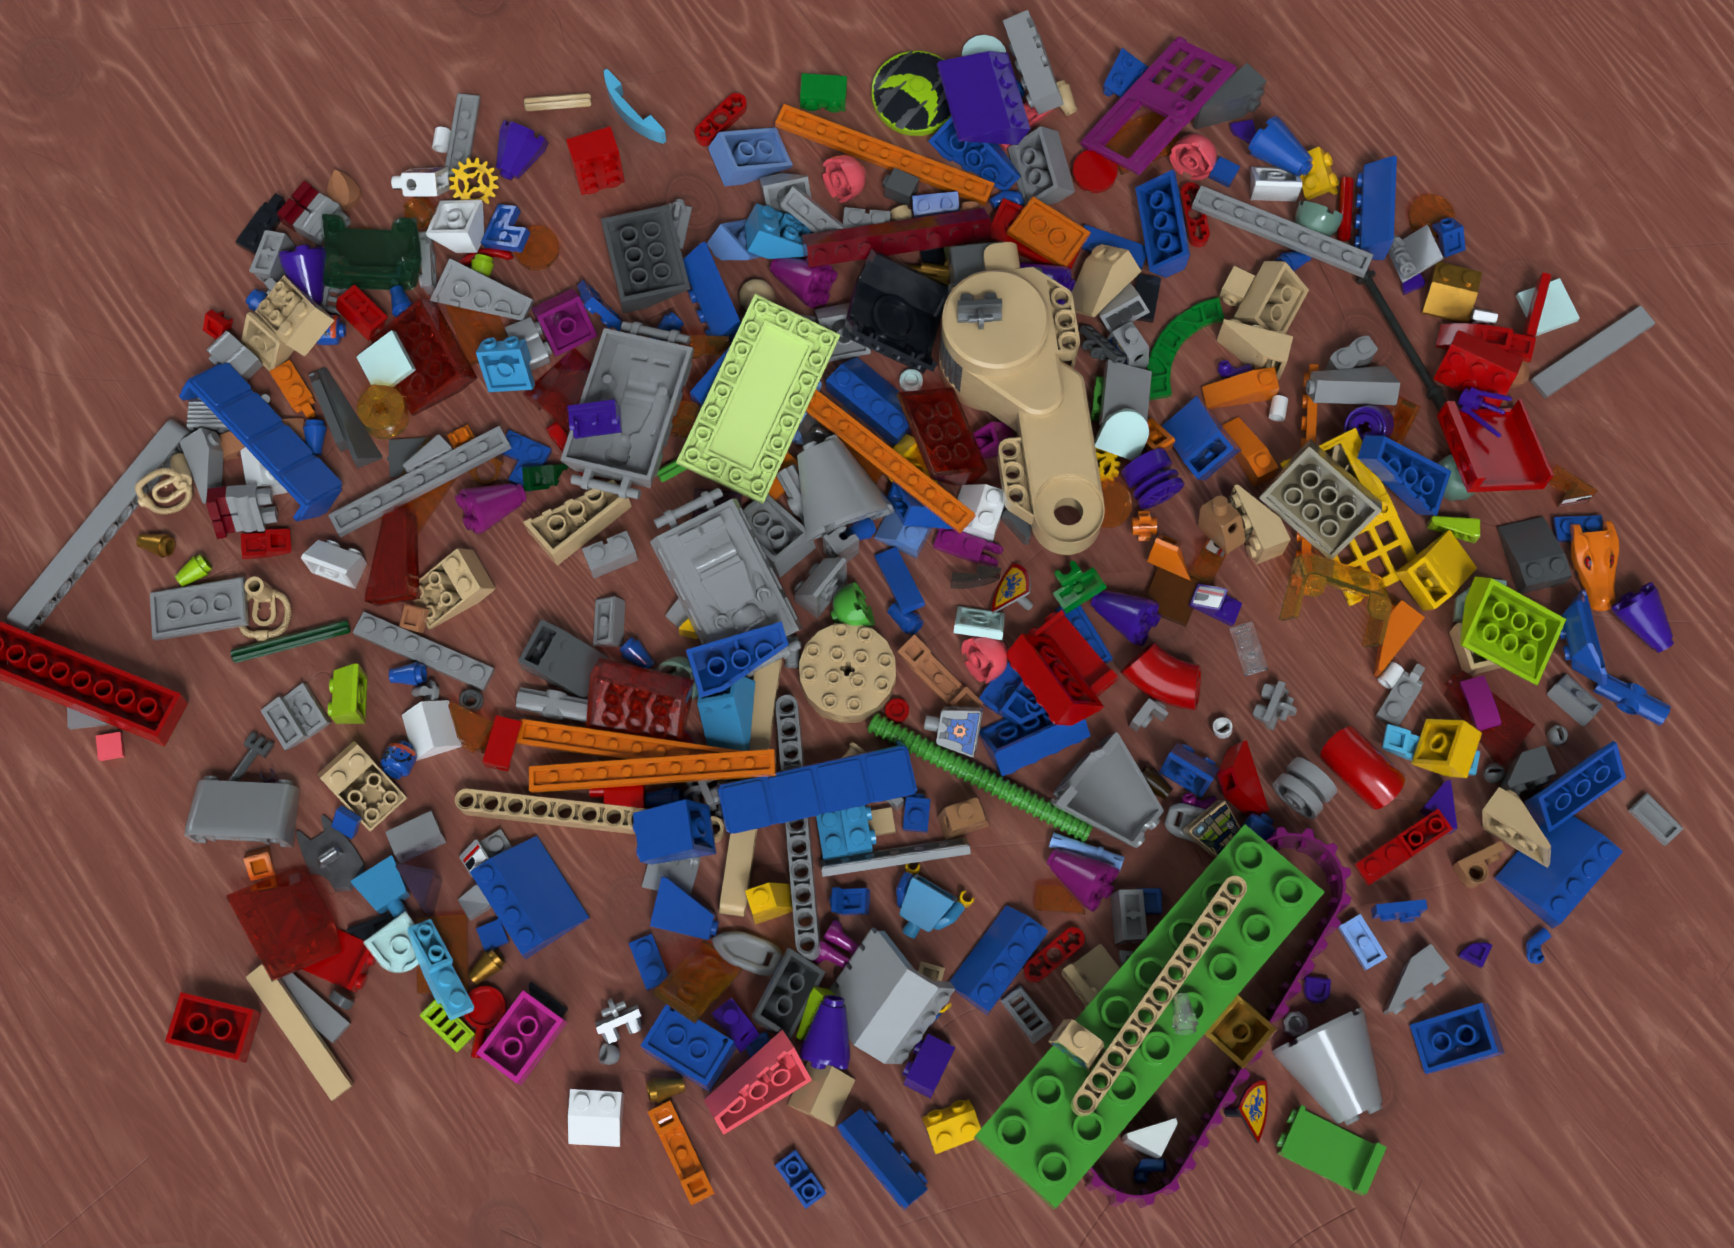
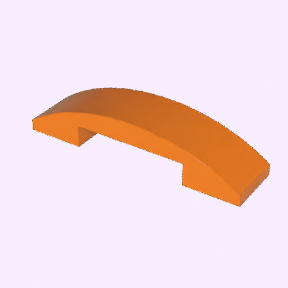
(681, 1153)

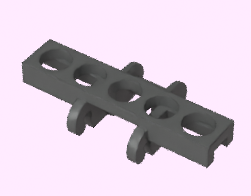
(1100, 346)

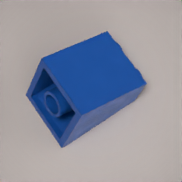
(674, 832)

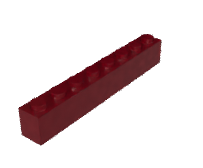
(896, 237)

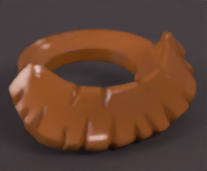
(497, 461)

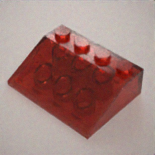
(435, 353)
(943, 435)
(638, 701)

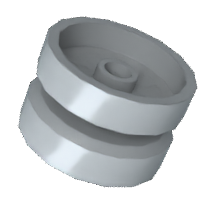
(1304, 788)

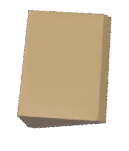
(264, 342)
(824, 1095)

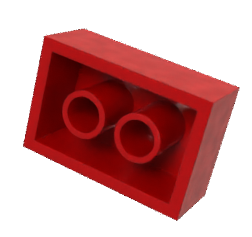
(595, 160)
(1477, 365)
(213, 1027)

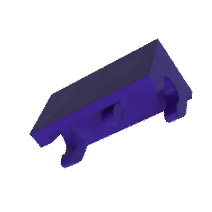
(595, 418)

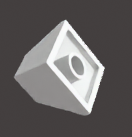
(458, 225)

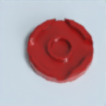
(1094, 172)

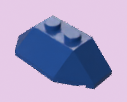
(1582, 640)

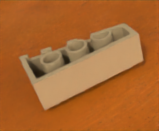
(576, 522)

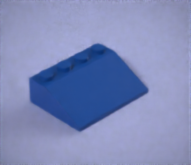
(1576, 864)
(529, 896)

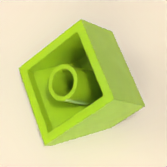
(348, 695)

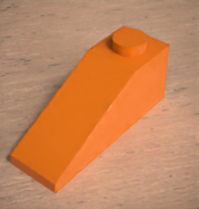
(1242, 389)
(1254, 455)
(1401, 625)

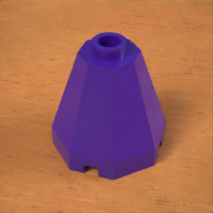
(517, 149)

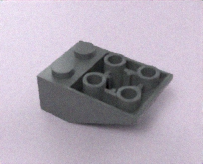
(560, 659)

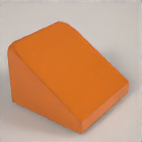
(259, 863)

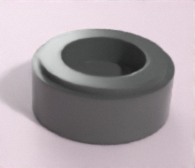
(341, 999)

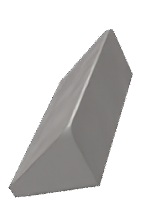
(609, 622)
(1574, 700)

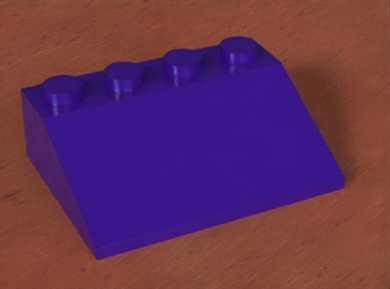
(984, 98)

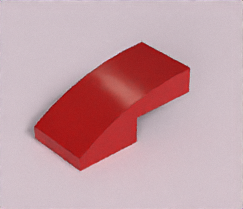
(267, 544)

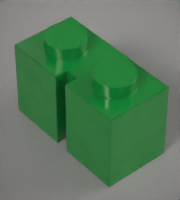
(823, 92)

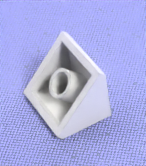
(1273, 184)
(430, 728)
(1151, 1139)

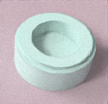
(911, 380)

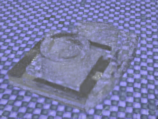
(1248, 649)

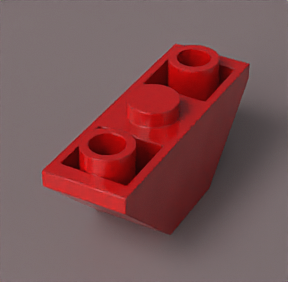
(1240, 780)

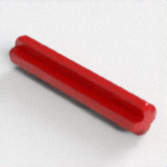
(1345, 208)

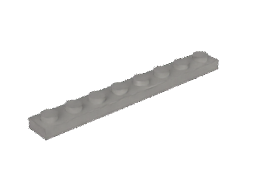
(1282, 231)
(419, 481)

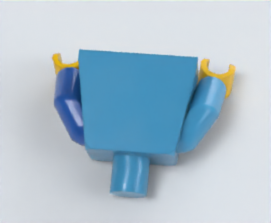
(926, 904)

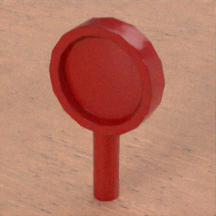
(487, 1013)

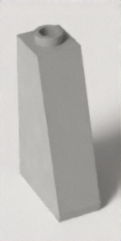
(1354, 386)

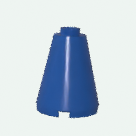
(1280, 148)

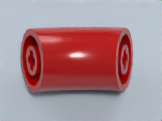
(1165, 677)
(1362, 768)

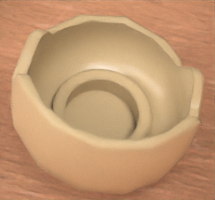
(754, 287)

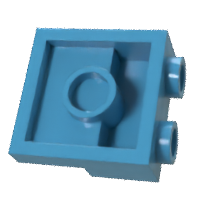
(505, 364)
(846, 832)

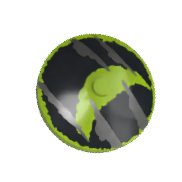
(911, 94)

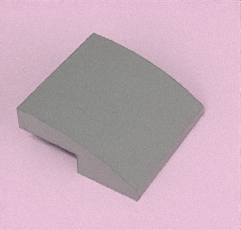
(295, 716)

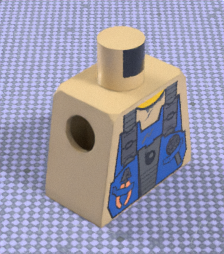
(1077, 1043)

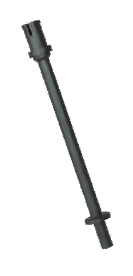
(1434, 391)

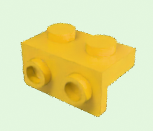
(1320, 178)
(951, 1125)

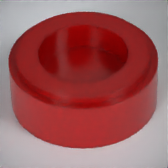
(897, 710)

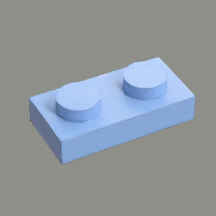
(1362, 942)

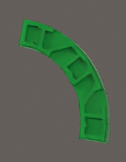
(1172, 339)

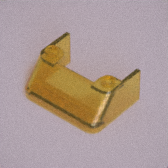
(1311, 575)

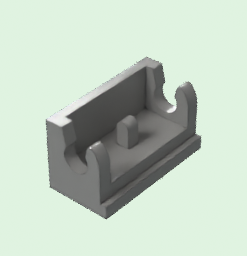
(266, 260)
(836, 548)
(415, 837)
(1128, 916)

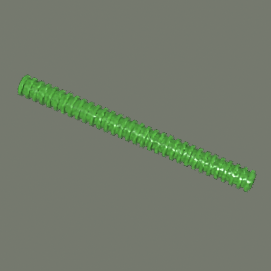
(979, 777)

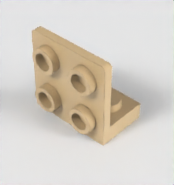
(1090, 973)

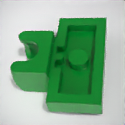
(1077, 587)

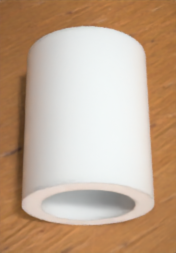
(441, 139)
(1278, 408)
(1390, 675)

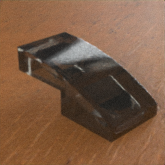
(984, 576)

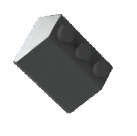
(787, 994)

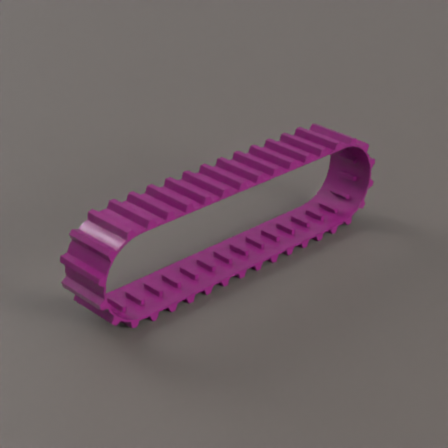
(1336, 875)

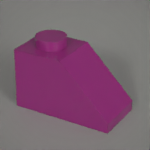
(991, 436)

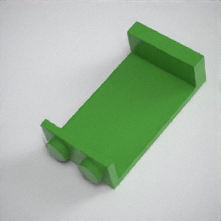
(1330, 1151)

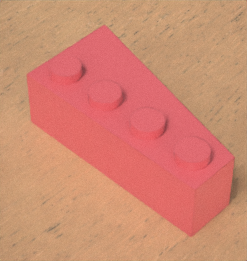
(758, 1084)

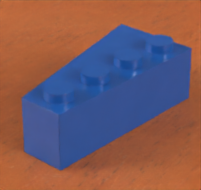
(1408, 474)

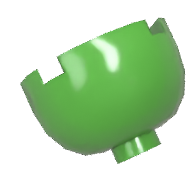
(851, 607)

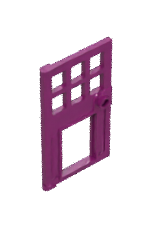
(1160, 100)

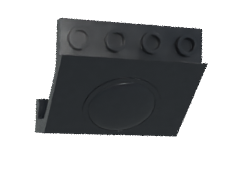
(896, 311)

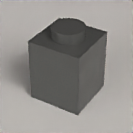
(900, 186)

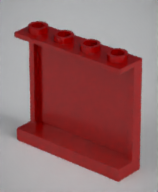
(1491, 462)

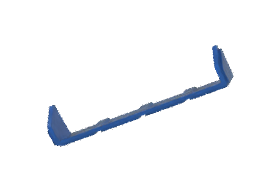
(266, 438)
(816, 789)

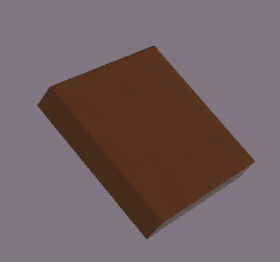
(1172, 595)

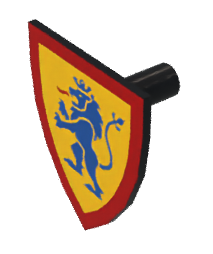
(1252, 1108)

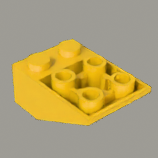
(1436, 572)

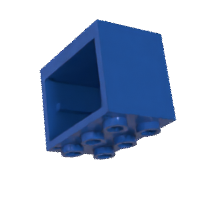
(689, 1047)

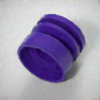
(1152, 478)

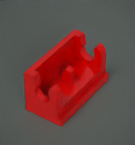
(361, 312)
(501, 743)

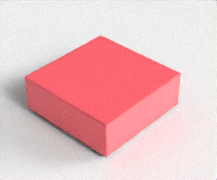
(110, 746)

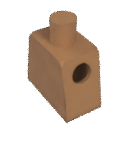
(1222, 524)
(962, 818)

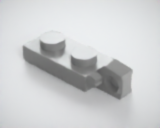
(428, 278)
(1401, 697)

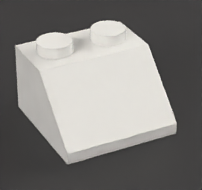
(988, 507)
(335, 563)
(595, 1117)

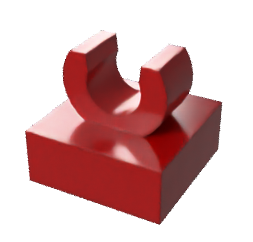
(215, 324)

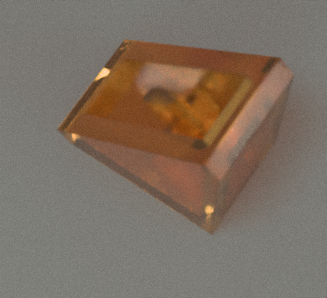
(1403, 416)

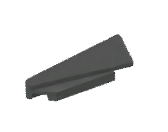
(342, 419)

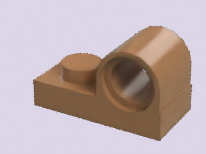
(1477, 862)

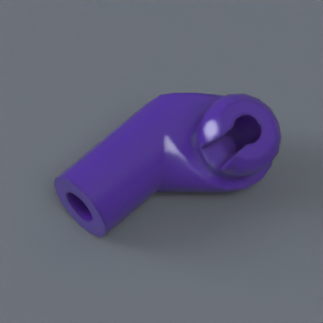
(1227, 371)

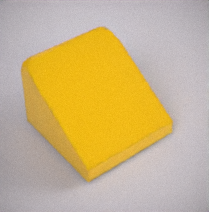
(687, 630)

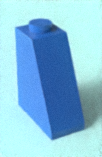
(911, 511)
(682, 912)

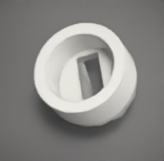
(1220, 724)

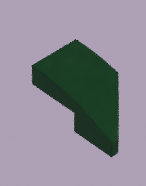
(542, 476)

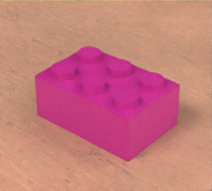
(521, 1038)

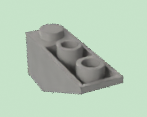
(1417, 973)

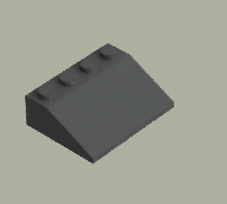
(645, 257)

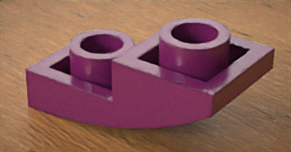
(1480, 703)

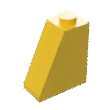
(769, 901)

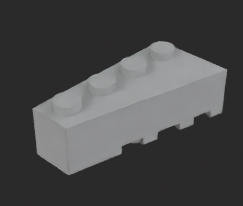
(1032, 63)

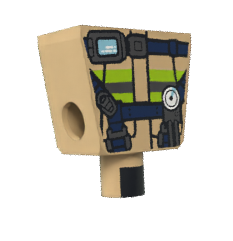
(1213, 828)

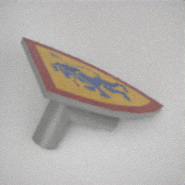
(1013, 588)

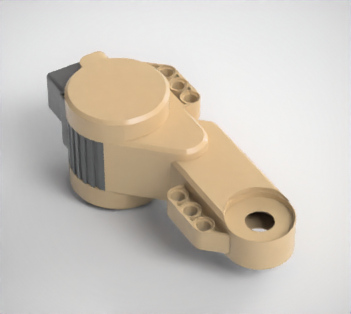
(1021, 379)

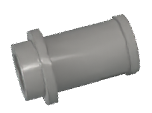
(793, 660)

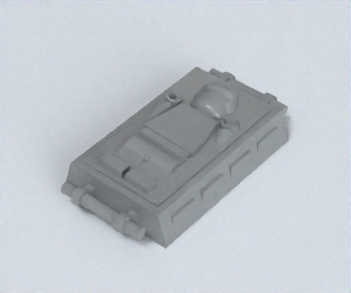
(648, 385)
(722, 573)

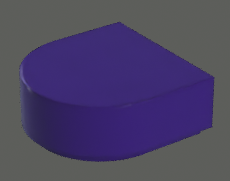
(1316, 989)

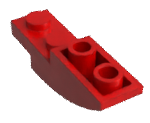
(1498, 336)
(1403, 847)

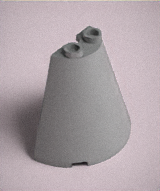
(836, 489)
(1110, 793)
(1336, 1067)

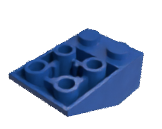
(1200, 439)

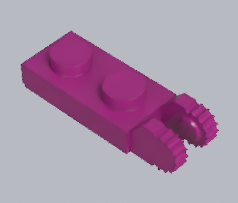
(966, 547)

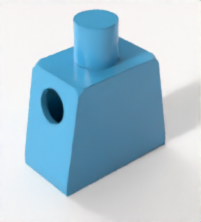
(383, 887)

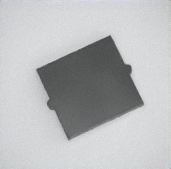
(400, 451)

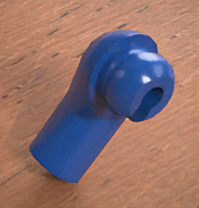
(1014, 196)
(1533, 946)
(1147, 1166)

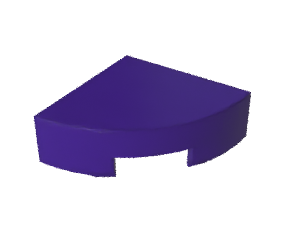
(1244, 130)
(1413, 284)
(1476, 953)

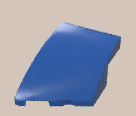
(1011, 698)

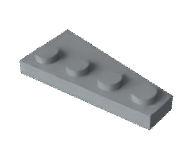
(473, 291)

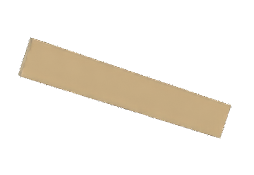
(301, 1033)

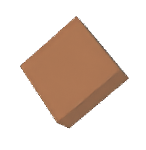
(414, 618)

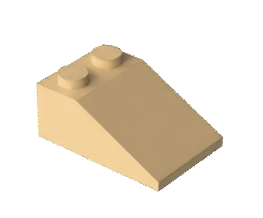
(1103, 278)
(1512, 823)

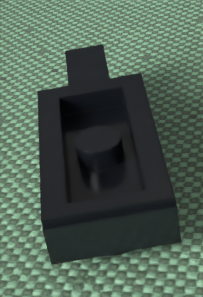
(264, 219)

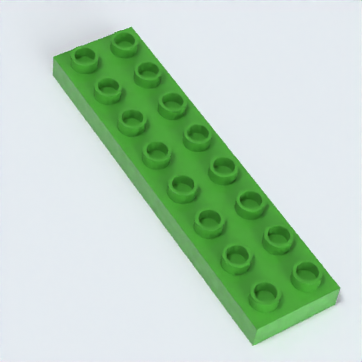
(1035, 1126)

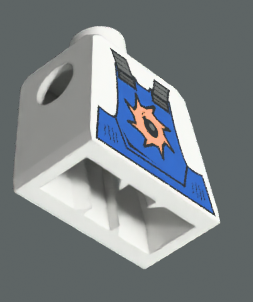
(422, 181)

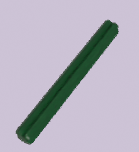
(290, 641)

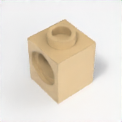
(1236, 287)

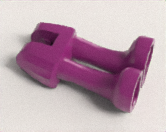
(836, 936)

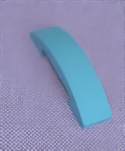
(648, 127)
(1403, 744)

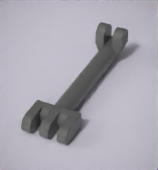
(254, 750)

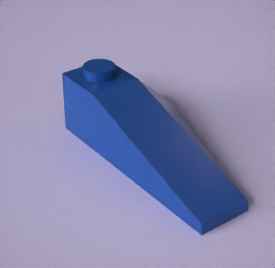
(983, 159)
(730, 659)

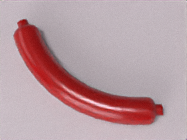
(506, 255)

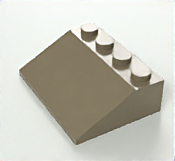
(1321, 500)

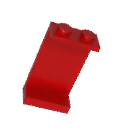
(1078, 651)
(347, 967)

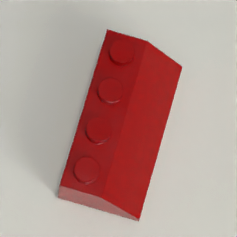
(1053, 679)

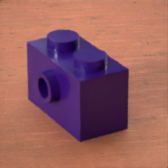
(928, 1065)

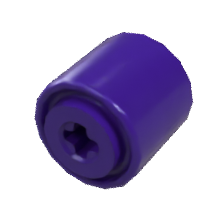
(1377, 416)

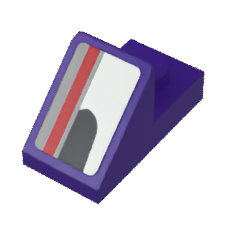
(1215, 603)

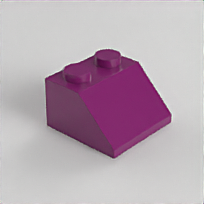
(564, 322)

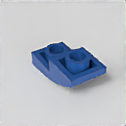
(800, 1178)

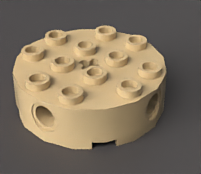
(868, 684)

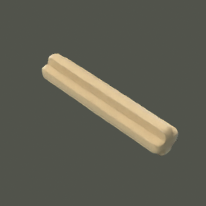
(557, 102)

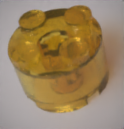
(372, 413)

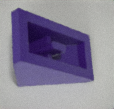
(1444, 801)

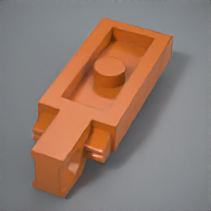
(294, 389)

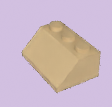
(1272, 297)

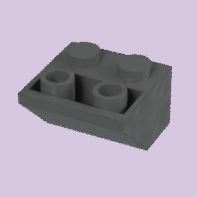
(1528, 771)

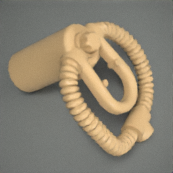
(181, 479)
(261, 593)

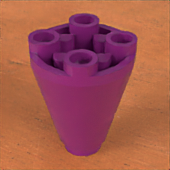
(806, 283)
(488, 505)
(1083, 876)

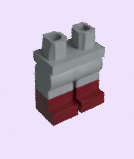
(305, 212)
(240, 509)

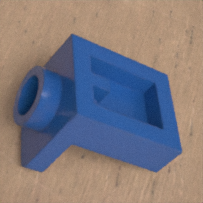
(1450, 236)
(916, 813)

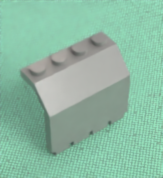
(887, 999)

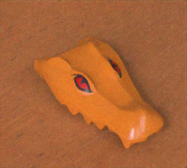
(1596, 561)

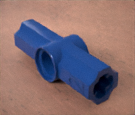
(1633, 700)

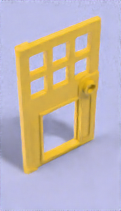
(1351, 446)

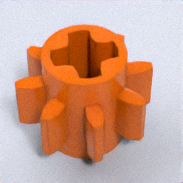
(1144, 525)

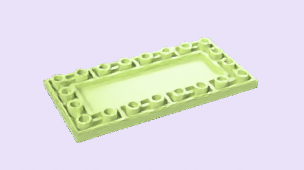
(758, 399)

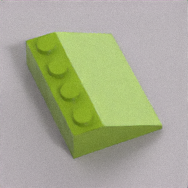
(1509, 629)

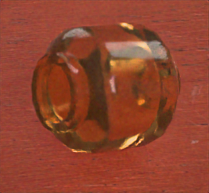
(420, 209)

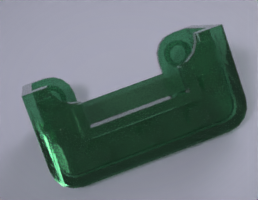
(370, 256)

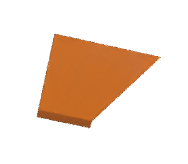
(1168, 556)

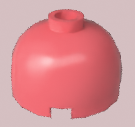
(1194, 155)
(844, 177)
(985, 657)

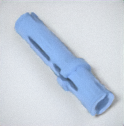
(1062, 842)

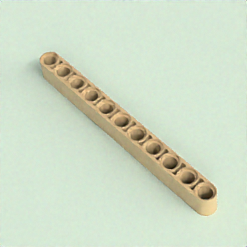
(554, 807)
(742, 844)
(1165, 983)

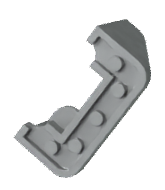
(243, 812)

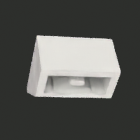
(257, 473)

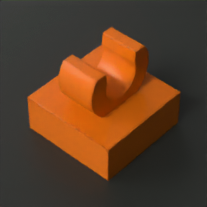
(460, 436)

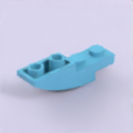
(438, 970)

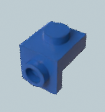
(850, 901)

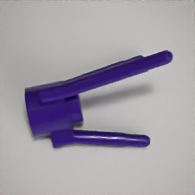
(1471, 399)

